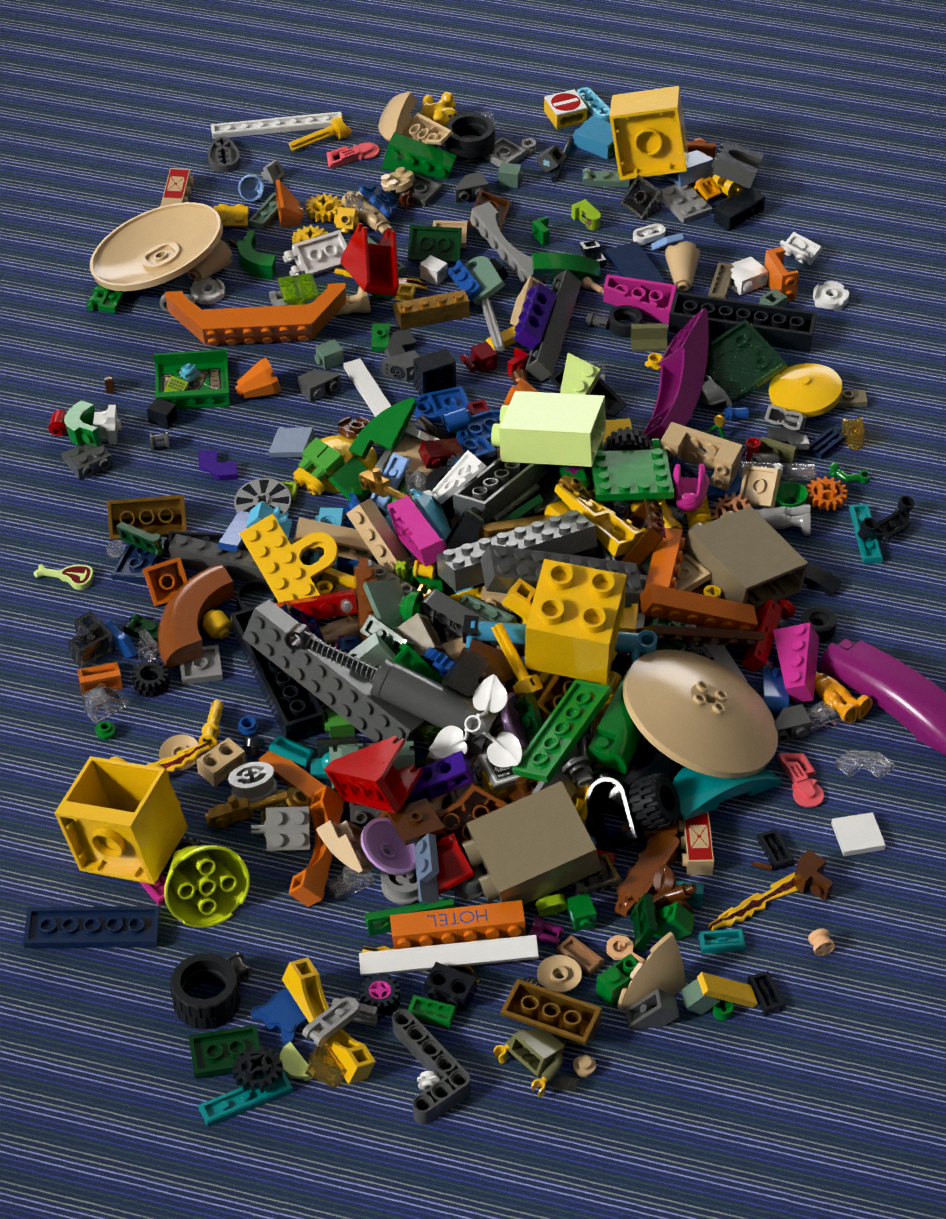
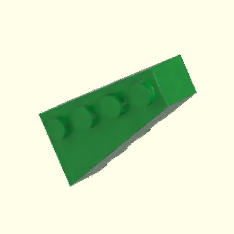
(418, 157)

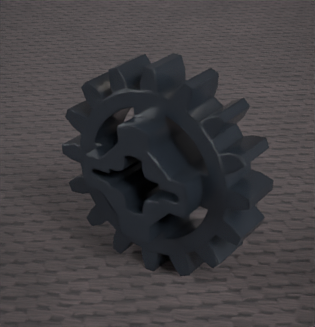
(257, 1069)

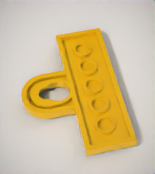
(282, 562)

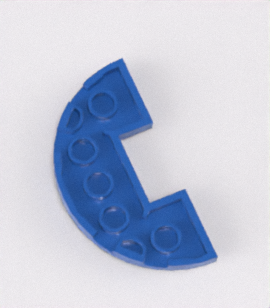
(477, 435)

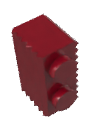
(437, 452)

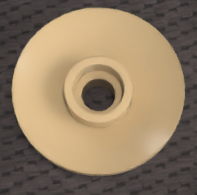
(176, 744)
(562, 967)

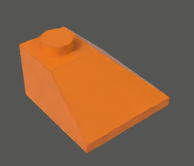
(288, 207)
(164, 579)

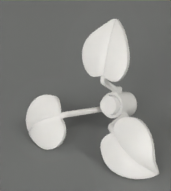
(505, 750)

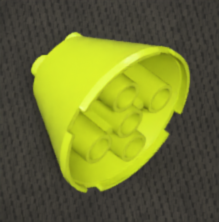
(205, 885)

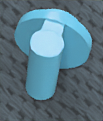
(189, 372)

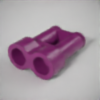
(540, 925)

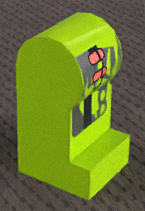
(587, 214)

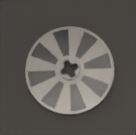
(263, 489)

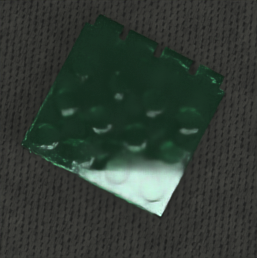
(742, 361)

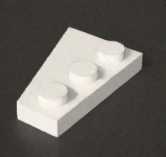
(458, 476)

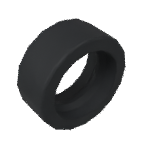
(622, 312)

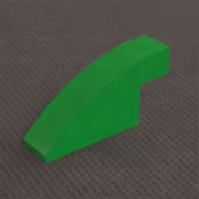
(556, 263)
(384, 429)

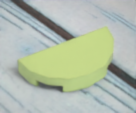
(293, 1063)

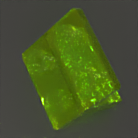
(298, 288)

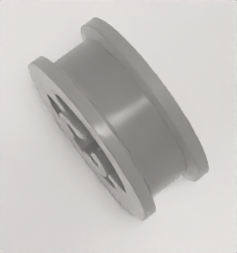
(257, 772)
(405, 889)

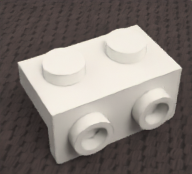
(801, 248)

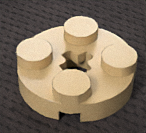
(398, 180)

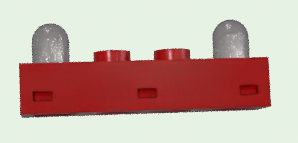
(326, 605)
(768, 620)

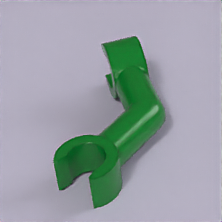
(861, 477)

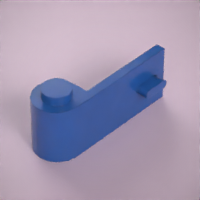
(454, 417)
(774, 691)

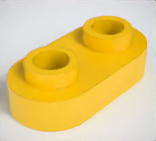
(312, 484)

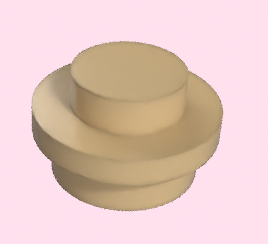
(584, 1065)

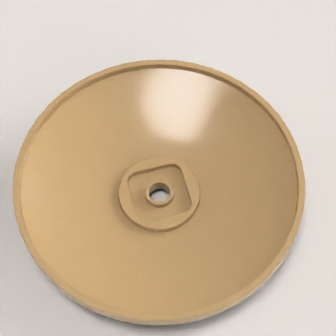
(156, 246)
(719, 738)

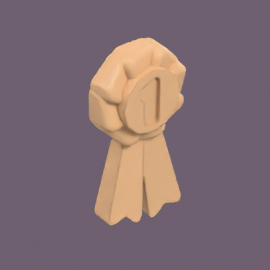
(620, 947)

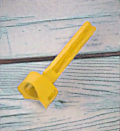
(337, 127)
(526, 682)

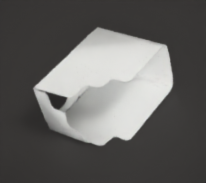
(748, 275)

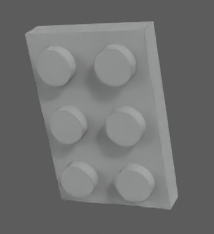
(685, 203)

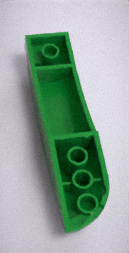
(616, 734)

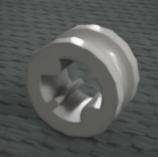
(529, 144)

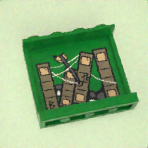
(206, 391)

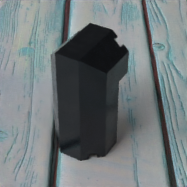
(646, 762)

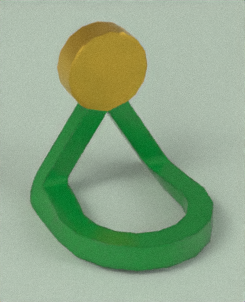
(719, 421)

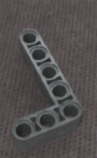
(447, 612)
(437, 1062)

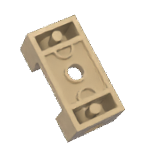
(720, 454)

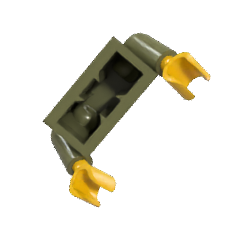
(536, 1051)

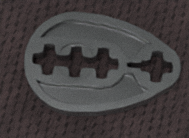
(229, 150)

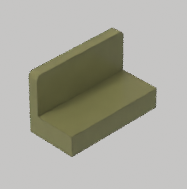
(649, 337)
(786, 452)

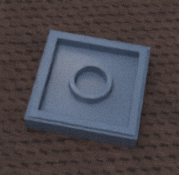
(290, 442)

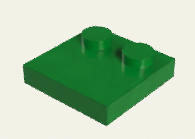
(347, 479)

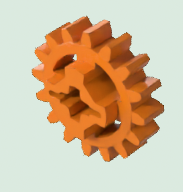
(826, 493)

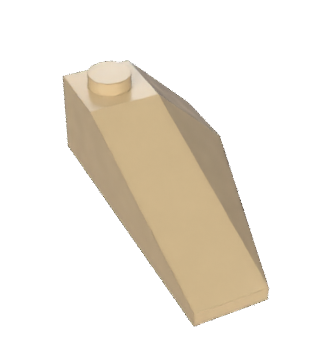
(426, 130)

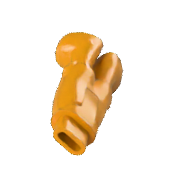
(841, 699)

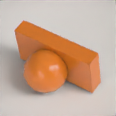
(701, 145)

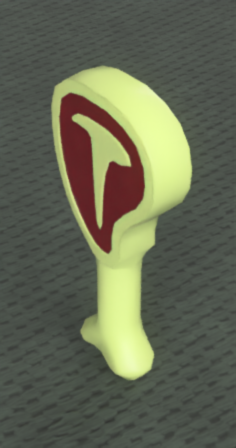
(77, 576)

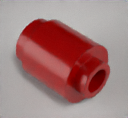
(57, 425)

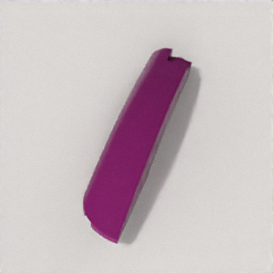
(681, 376)
(892, 686)

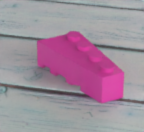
(650, 297)
(415, 531)
(798, 660)

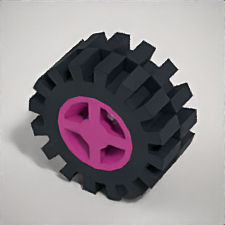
(381, 993)

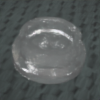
(115, 549)

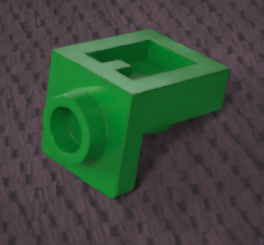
(540, 230)

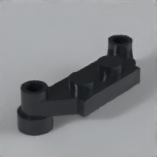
(889, 526)

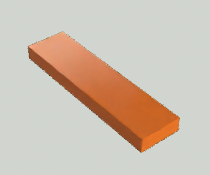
(292, 774)

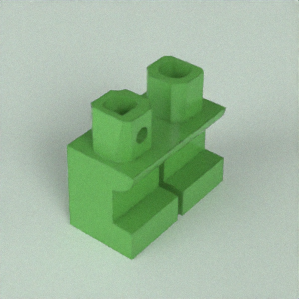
(321, 458)

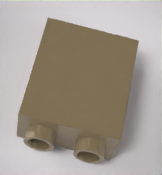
(746, 558)
(531, 847)

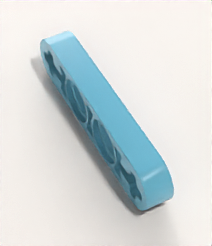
(594, 104)

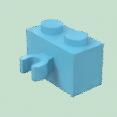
(263, 510)

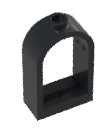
(465, 528)
(620, 839)

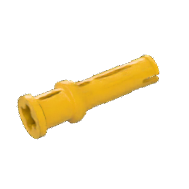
(211, 728)

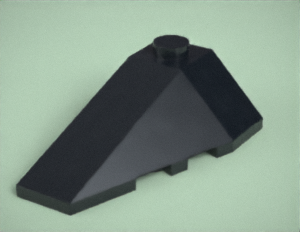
(613, 402)

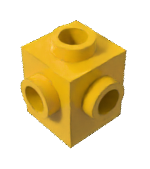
(344, 214)

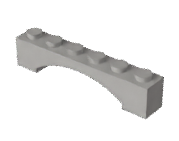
(485, 220)

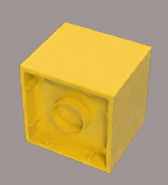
(649, 133)
(575, 621)
(122, 819)

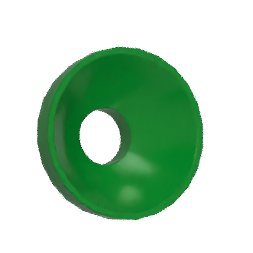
(791, 492)
(410, 604)

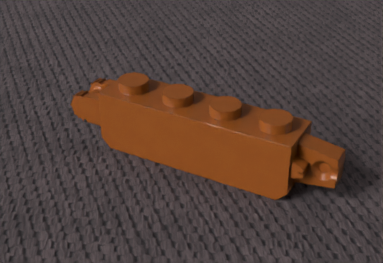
(362, 575)
(659, 851)

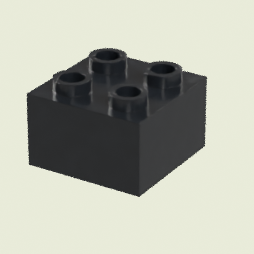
(434, 372)

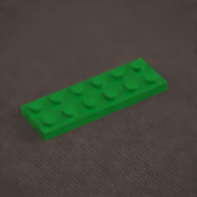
(562, 730)

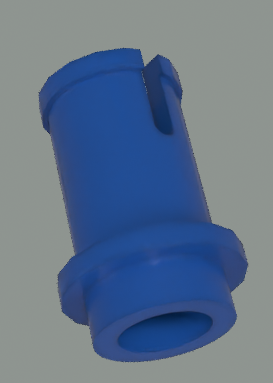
(736, 413)

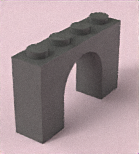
(736, 163)

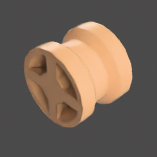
(821, 942)

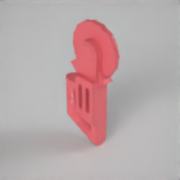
(346, 155)
(804, 788)

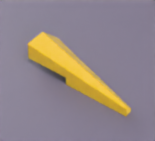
(610, 530)

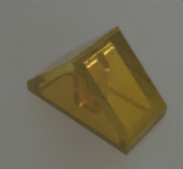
(325, 1066)

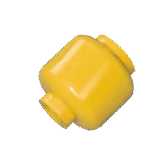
(216, 624)

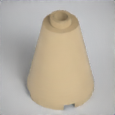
(213, 263)
(682, 263)

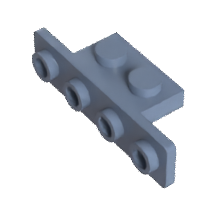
(427, 869)

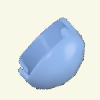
(251, 187)

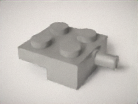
(285, 828)

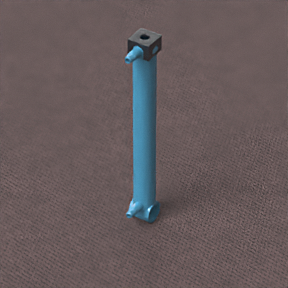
(627, 642)

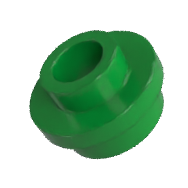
(105, 730)

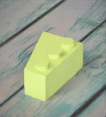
(579, 376)

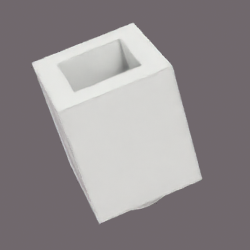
(433, 270)

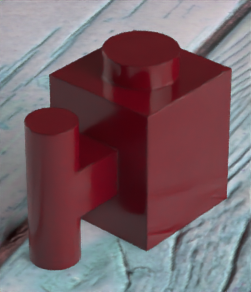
(482, 357)

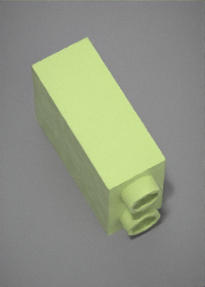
(550, 428)

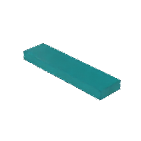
(868, 548)
(240, 1101)

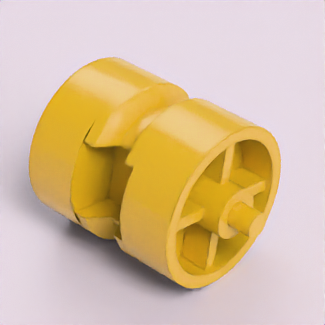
(727, 187)

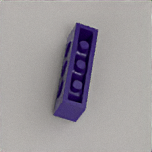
(534, 316)
(442, 777)

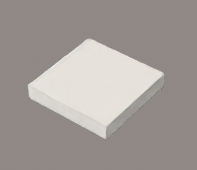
(858, 834)

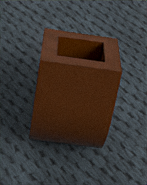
(810, 875)

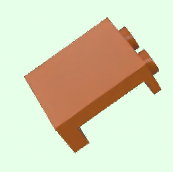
(778, 276)

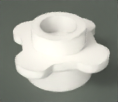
(427, 1079)

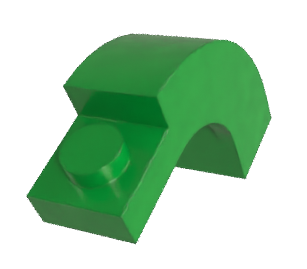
(253, 262)
(79, 424)

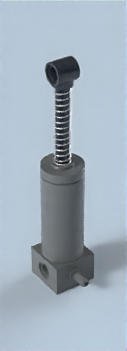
(403, 688)

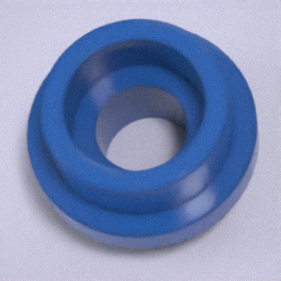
(247, 726)

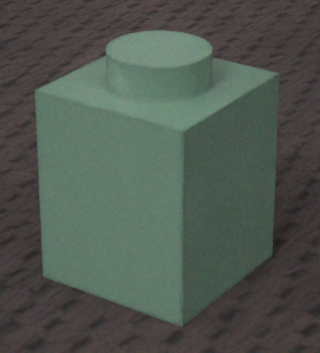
(510, 175)
(329, 354)
(695, 1000)

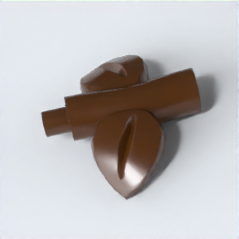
(668, 892)

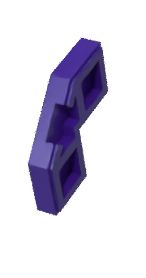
(222, 470)

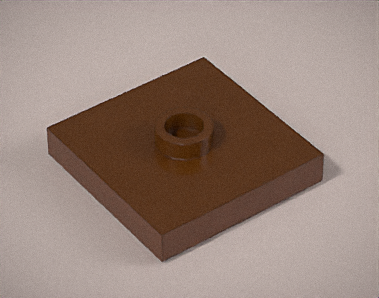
(416, 821)

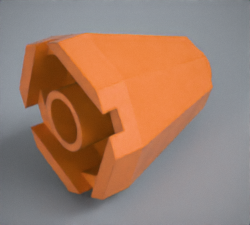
(258, 381)

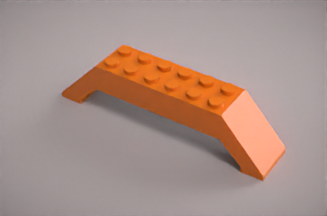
(257, 323)

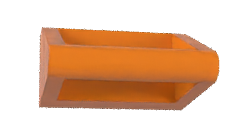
(101, 675)

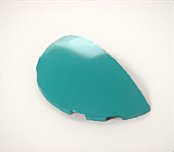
(702, 793)

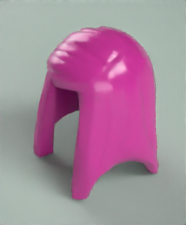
(690, 492)

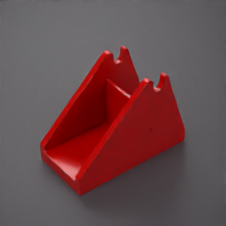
(371, 264)
(370, 777)

